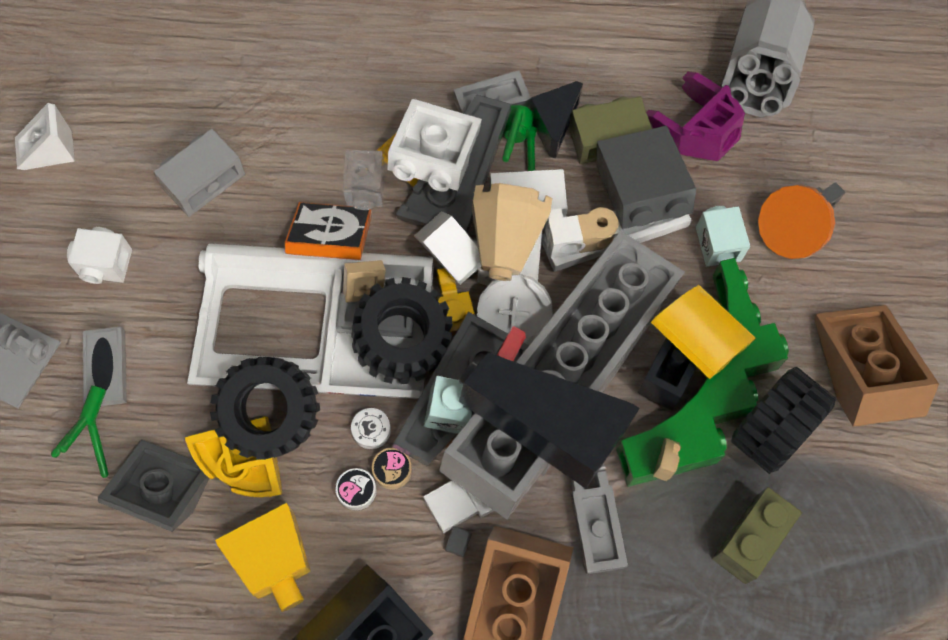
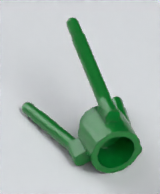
(517, 130)

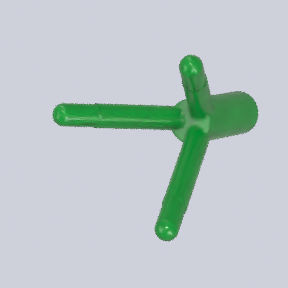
(87, 418)

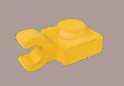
(458, 303)

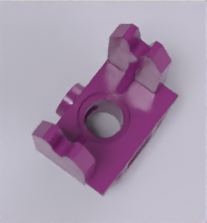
(713, 128)

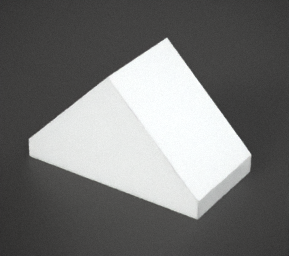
(44, 140)
(450, 246)

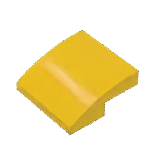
(703, 330)

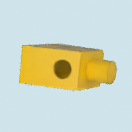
(269, 556)

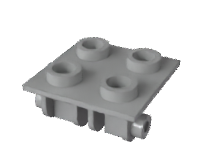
(22, 359)

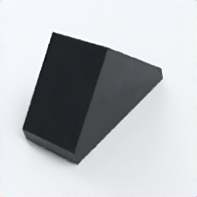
(553, 114)

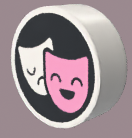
(356, 489)

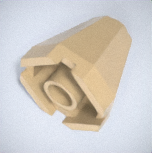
(507, 227)

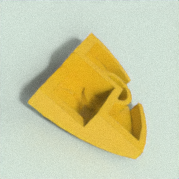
(244, 474)

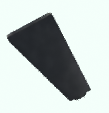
(547, 414)

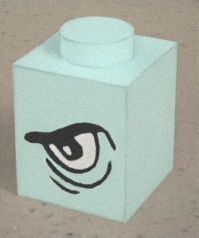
(722, 235)
(443, 407)

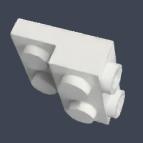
(433, 145)

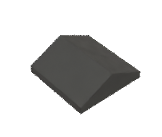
(156, 486)

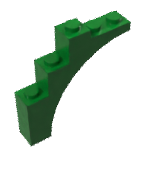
(720, 399)

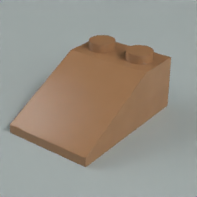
(874, 366)
(518, 587)

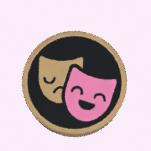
(391, 468)

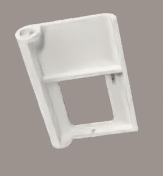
(273, 270)

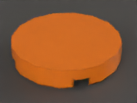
(796, 221)

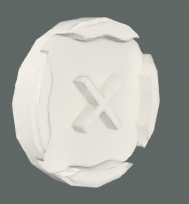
(518, 304)

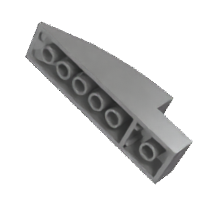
(580, 344)

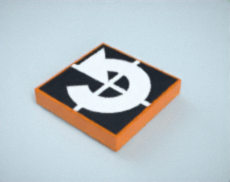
(328, 231)

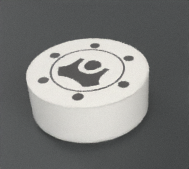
(370, 428)

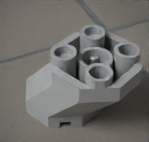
(768, 55)

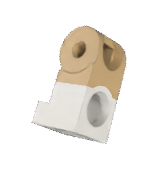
(579, 232)

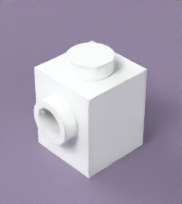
(99, 255)

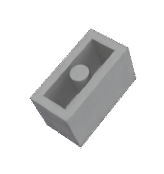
(199, 172)

